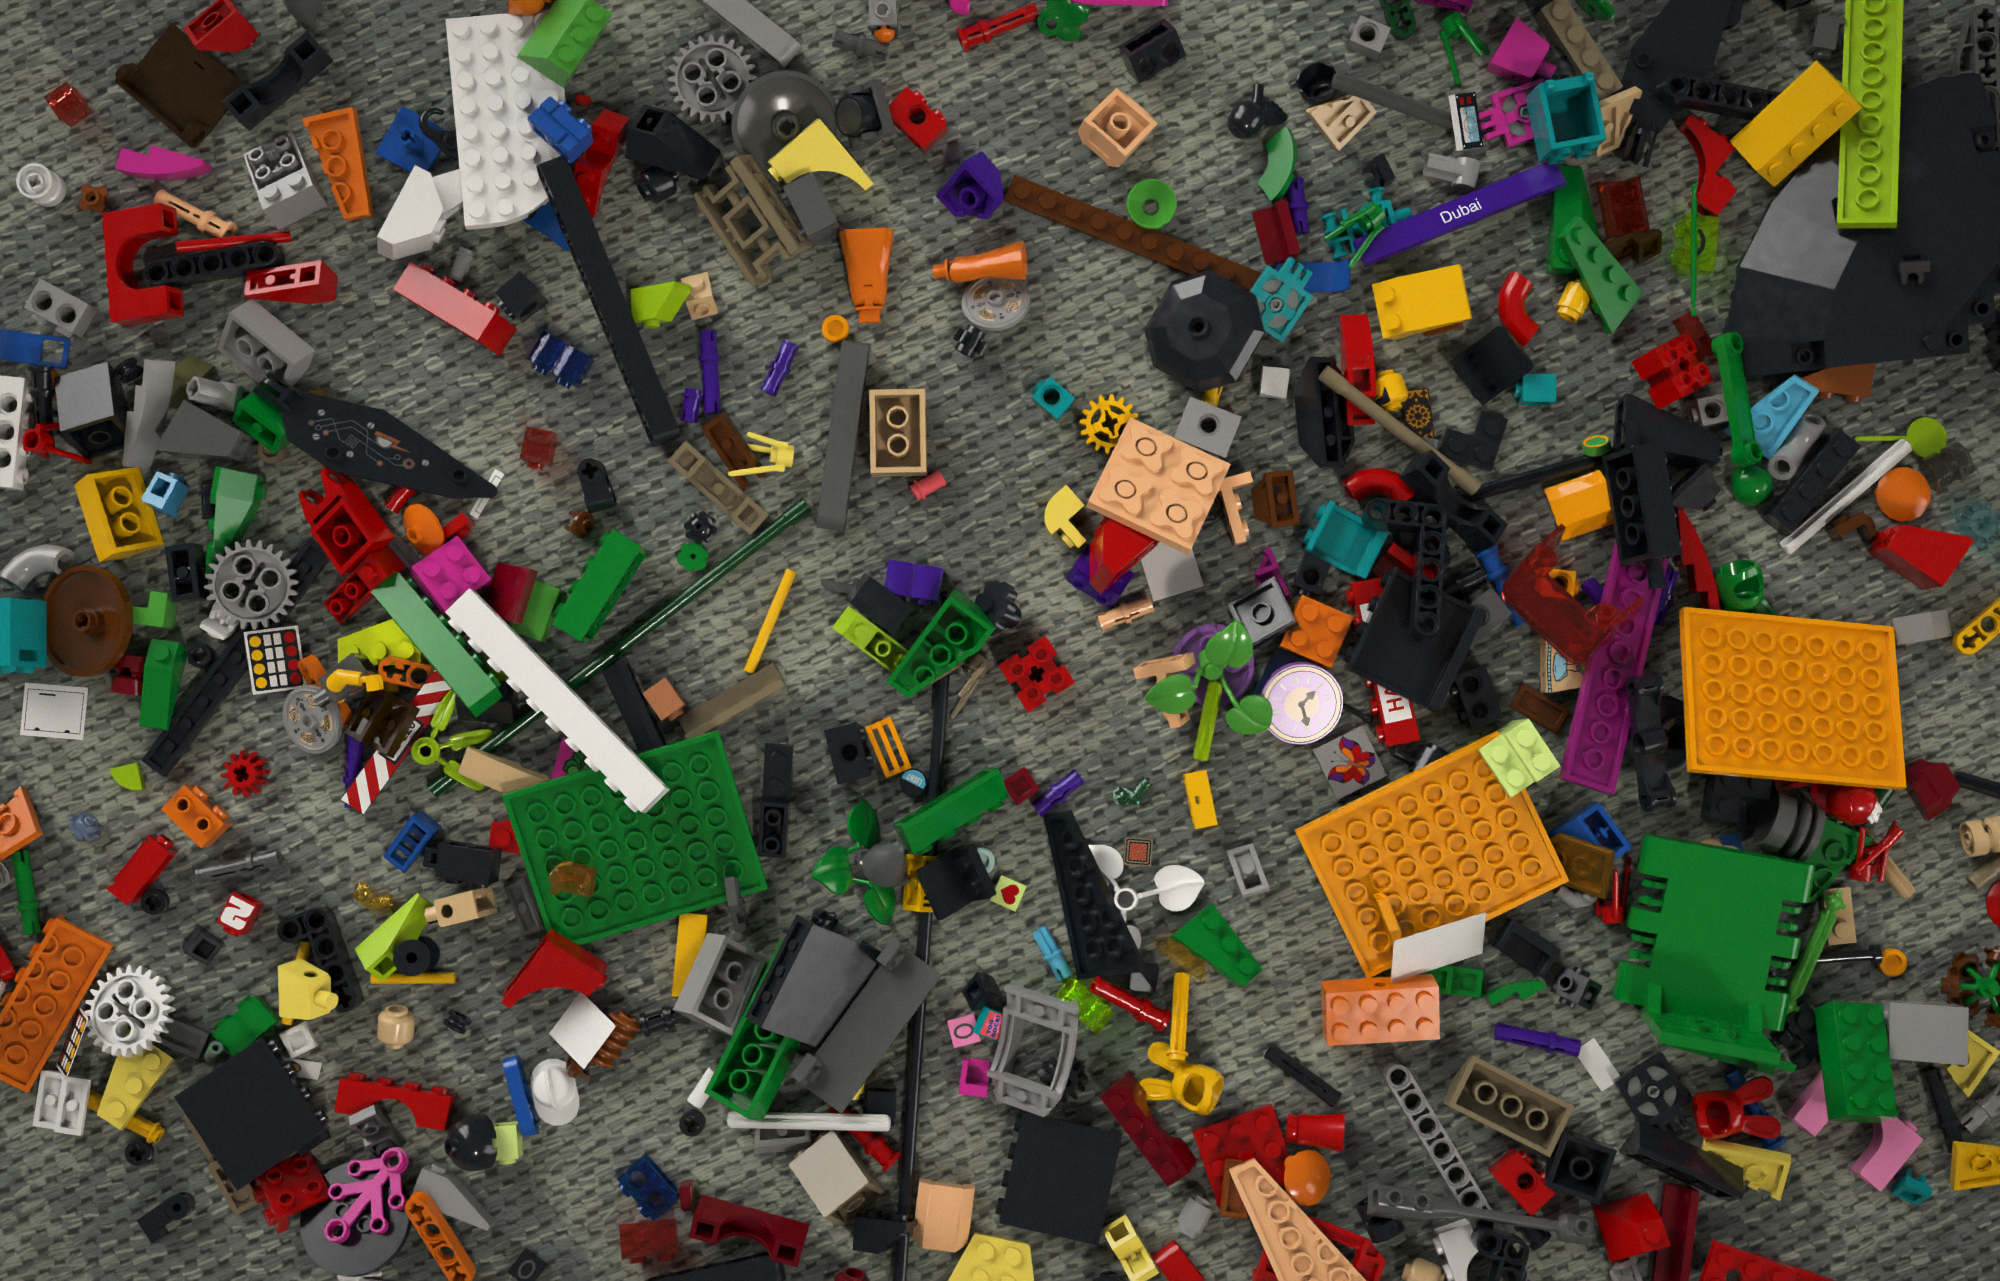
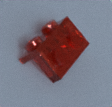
(1622, 207)
(649, 1239)

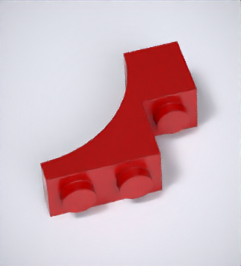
(1711, 152)
(594, 165)

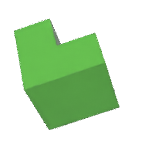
(160, 611)

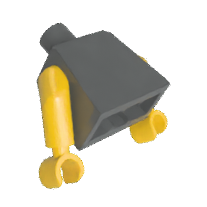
(349, 679)

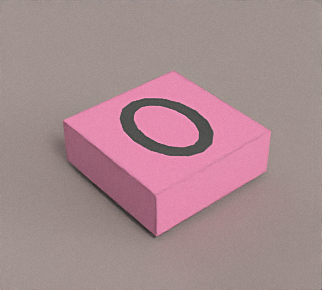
(961, 1030)

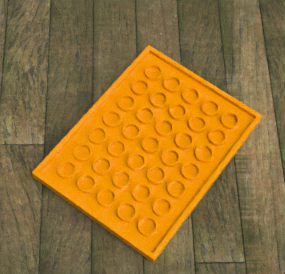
(1791, 699)
(1437, 847)

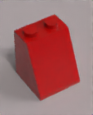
(1920, 554)

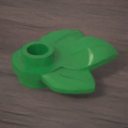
(1067, 17)

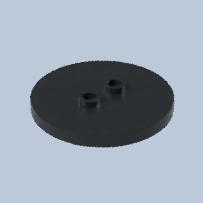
(363, 1250)

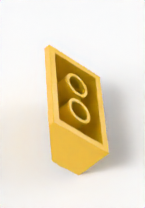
(116, 515)

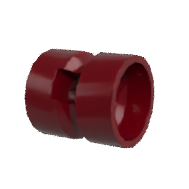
(129, 675)

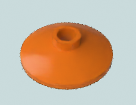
(423, 529)

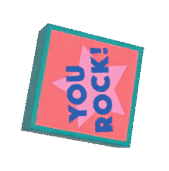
(989, 1023)

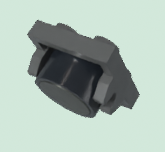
(864, 114)

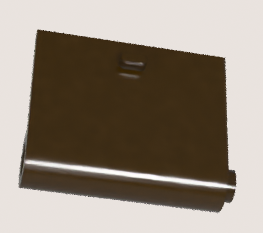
(177, 89)

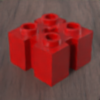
(1672, 370)
(1019, 670)

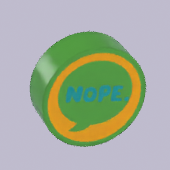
(1596, 445)

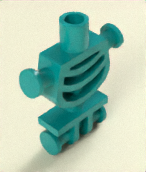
(1391, 218)

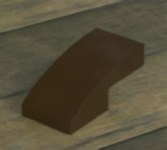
(1636, 246)

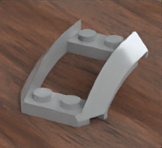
(1046, 1011)

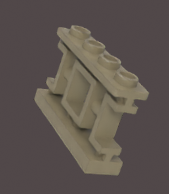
(767, 208)

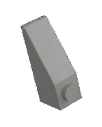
(452, 1196)

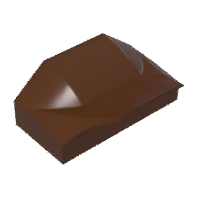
(1276, 499)

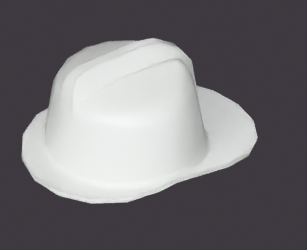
(554, 1092)

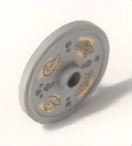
(995, 303)
(308, 724)

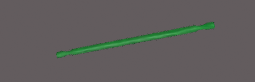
(1693, 248)

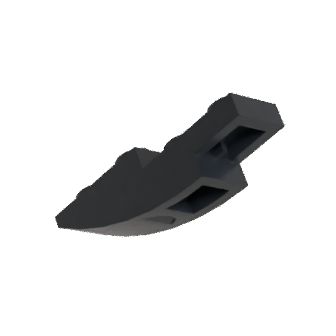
(776, 800)

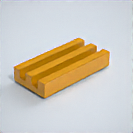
(879, 725)
(1388, 916)

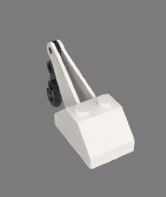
(423, 202)

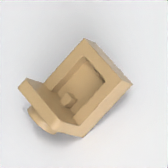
(701, 299)

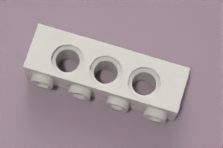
(22, 419)

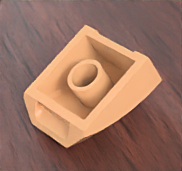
(1116, 128)
(943, 1215)

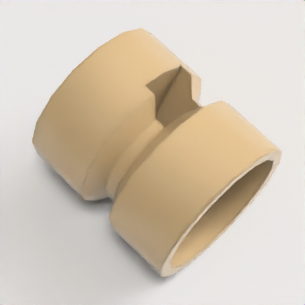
(1980, 837)

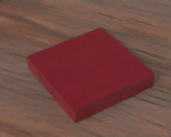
(511, 591)

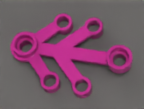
(371, 1191)

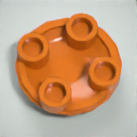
(1902, 494)
(1306, 1177)

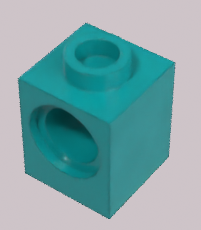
(1535, 390)
(1056, 410)

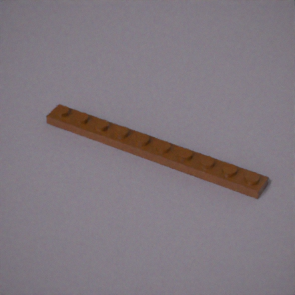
(1124, 233)

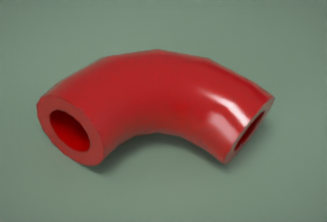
(1512, 308)
(1376, 482)

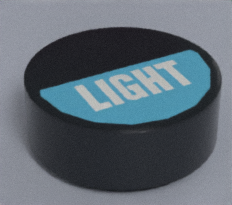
(913, 782)

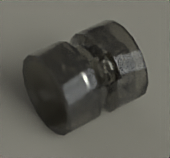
(1949, 464)

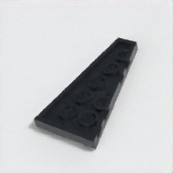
(1094, 923)

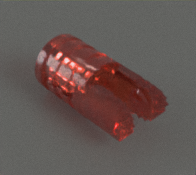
(1697, 333)

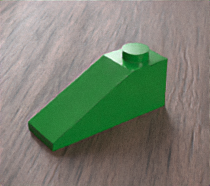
(161, 683)

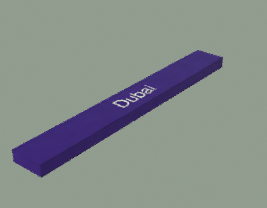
(1461, 212)

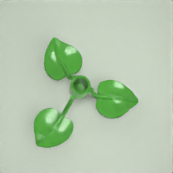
(1228, 647)

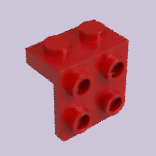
(289, 1189)

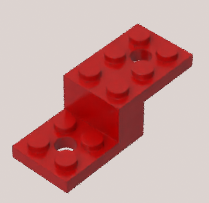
(1751, 1267)

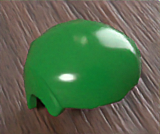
(1751, 485)

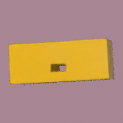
(1198, 785)

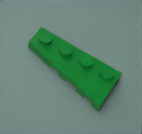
(1600, 274)

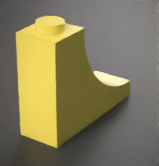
(816, 151)

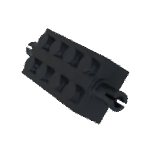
(1642, 505)

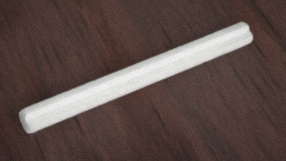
(1845, 496)
(813, 1121)

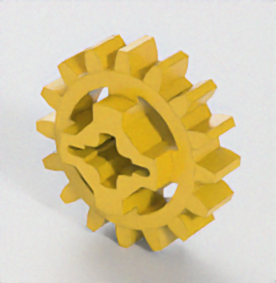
(1097, 427)

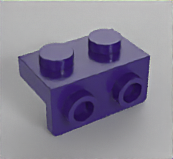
(1080, 580)

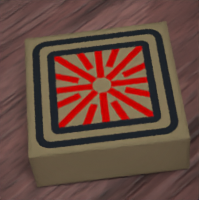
(1137, 851)

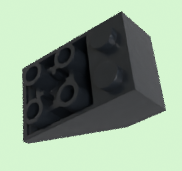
(669, 143)

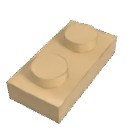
(1844, 927)

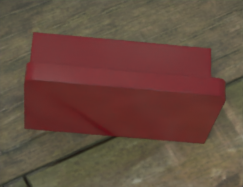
(1276, 233)

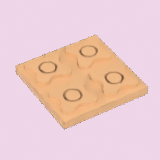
(1158, 485)

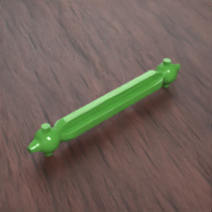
(1813, 948)

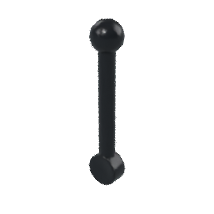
(1366, 718)

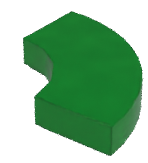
(1281, 164)

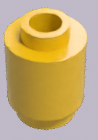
(1573, 302)

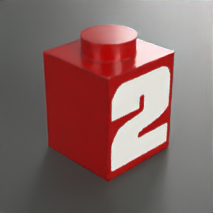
(240, 913)

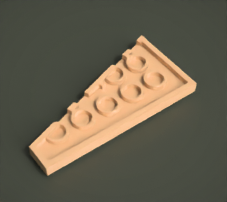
(1287, 1234)

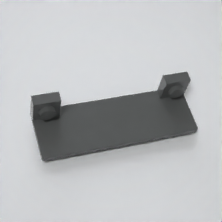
(868, 1027)

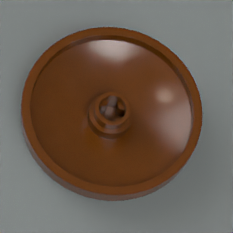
(87, 620)

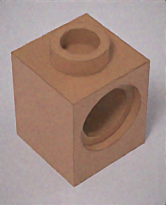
(665, 700)

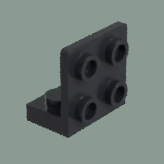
(955, 880)

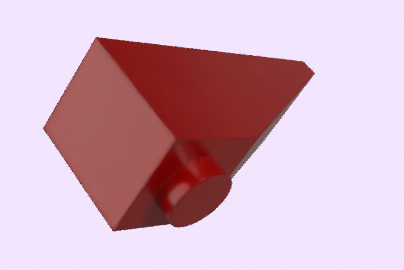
(293, 283)

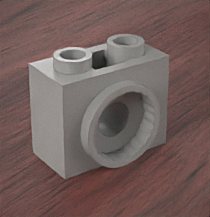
(1213, 443)

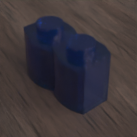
(560, 360)

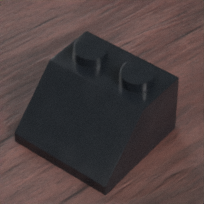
(1579, 1166)

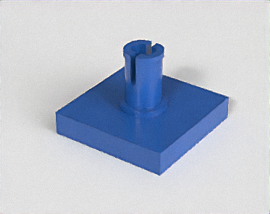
(407, 145)

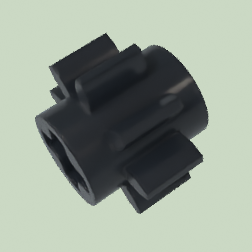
(970, 341)

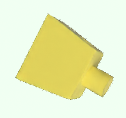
(304, 991)

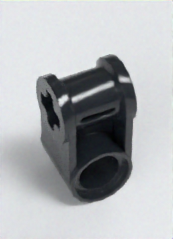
(598, 490)

